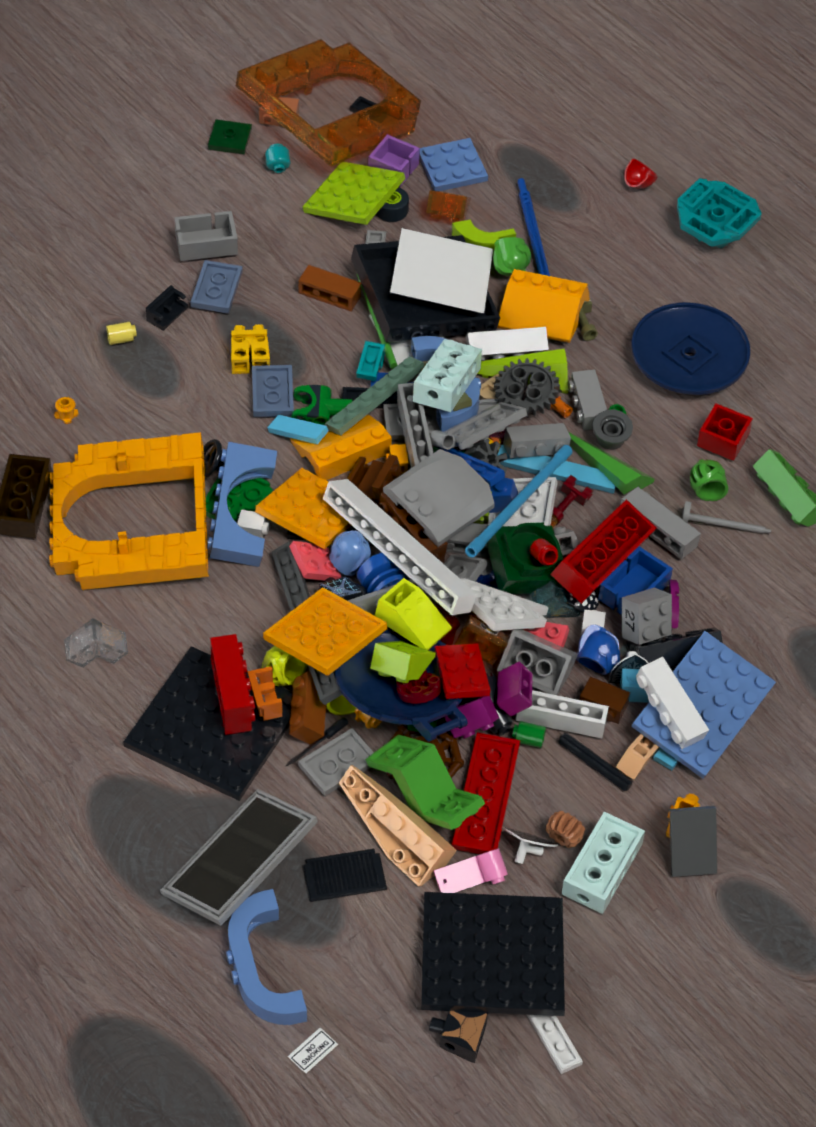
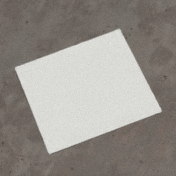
(442, 270)

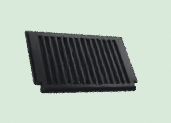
(344, 875)

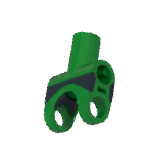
(320, 403)

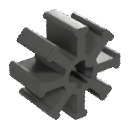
(487, 453)

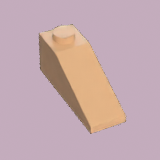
(637, 756)

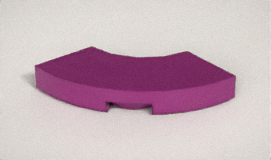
(674, 590)

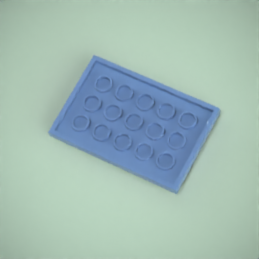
(724, 694)

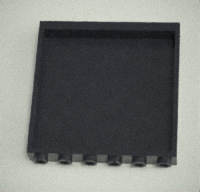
(406, 316)

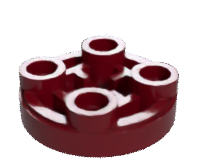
(420, 690)

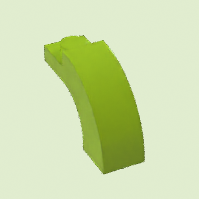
(477, 237)

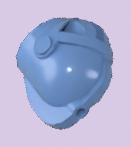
(349, 552)

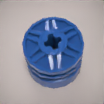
(379, 573)

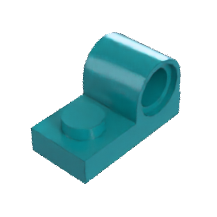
(371, 361)

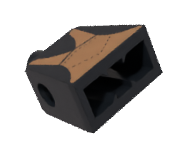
(461, 1033)

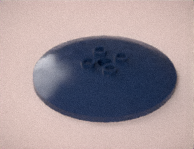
(685, 327)

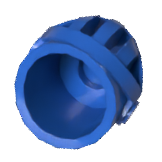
(598, 649)

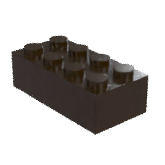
(23, 495)

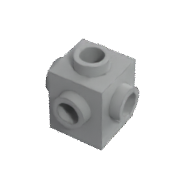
(569, 540)

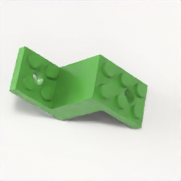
(425, 781)

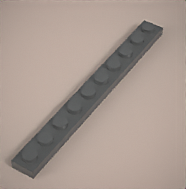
(296, 593)

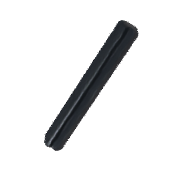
(595, 761)

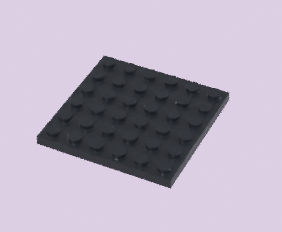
(188, 733)
(493, 954)

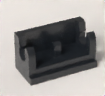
(166, 308)

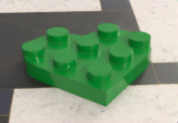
(242, 497)

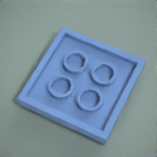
(452, 165)

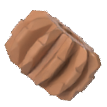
(565, 829)

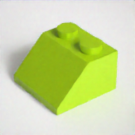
(400, 660)

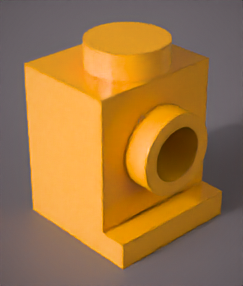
(400, 451)

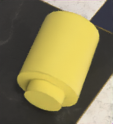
(121, 333)

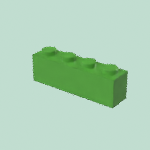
(787, 487)

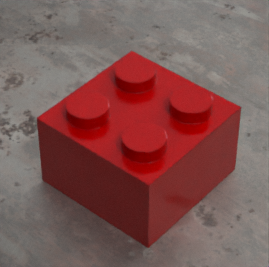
(724, 431)

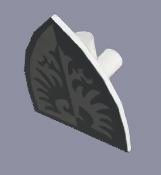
(632, 661)
(525, 847)

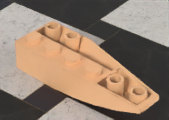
(397, 828)

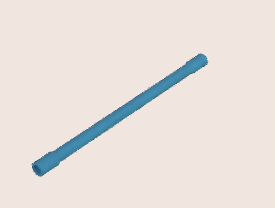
(480, 541)

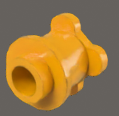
(65, 409)
(368, 720)

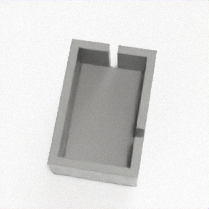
(200, 241)

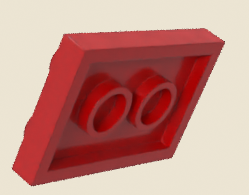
(462, 671)

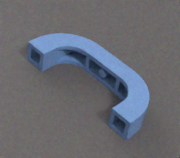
(423, 349)
(267, 1005)

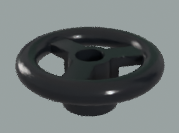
(212, 458)

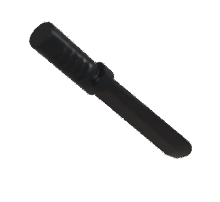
(327, 734)

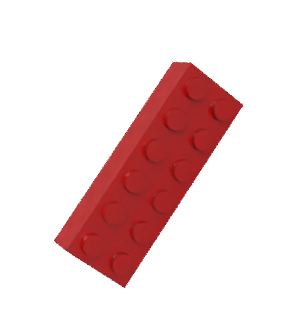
(603, 551)

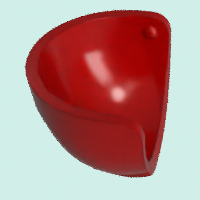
(639, 175)

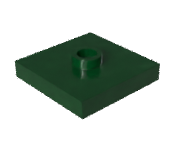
(230, 136)

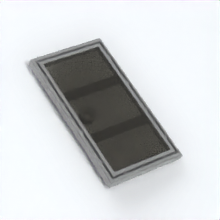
(239, 856)

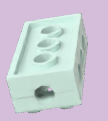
(447, 375)
(603, 862)

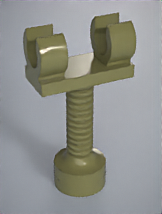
(588, 330)

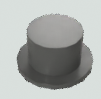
(612, 428)

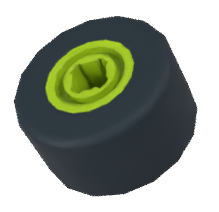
(396, 207)

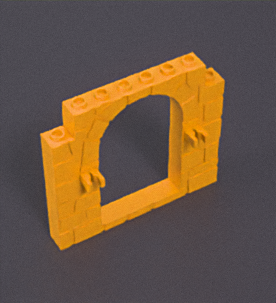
(139, 558)

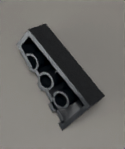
(673, 648)

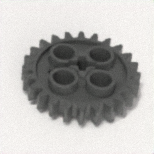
(511, 388)

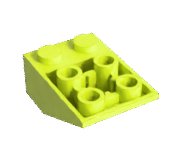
(412, 615)

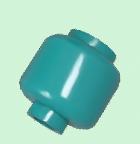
(277, 158)

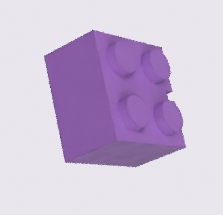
(395, 156)

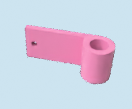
(471, 872)

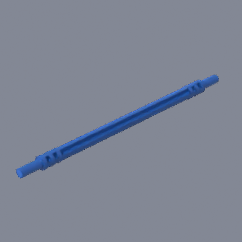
(533, 231)

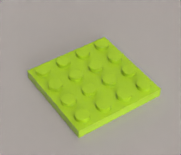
(354, 193)

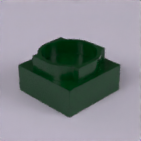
(512, 562)

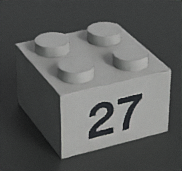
(646, 616)

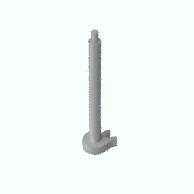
(686, 515)

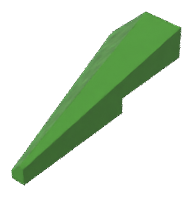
(618, 472)

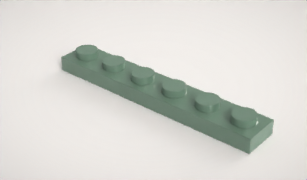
(374, 396)

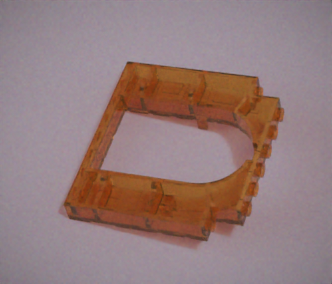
(319, 62)

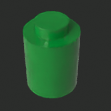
(529, 734)

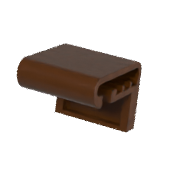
(374, 477)

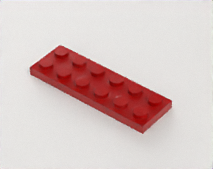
(490, 777)

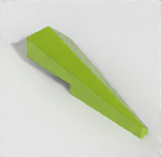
(552, 358)

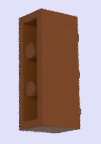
(330, 288)
(307, 710)

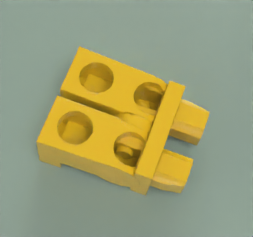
(249, 342)

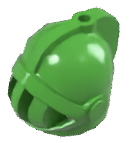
(511, 254)
(709, 480)

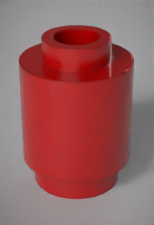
(544, 552)

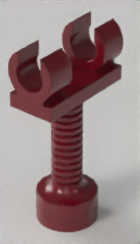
(572, 494)

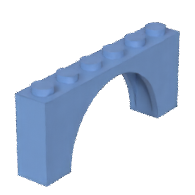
(229, 539)

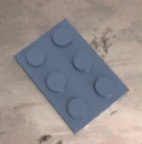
(216, 286)
(272, 390)

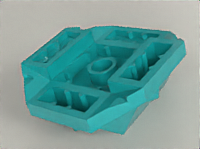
(716, 212)

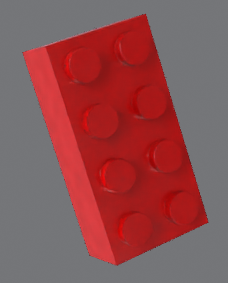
(232, 684)

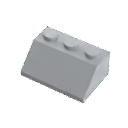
(544, 659)

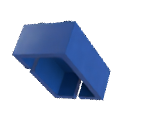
(642, 572)

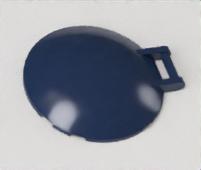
(379, 695)

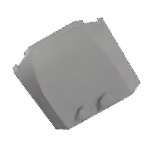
(442, 495)

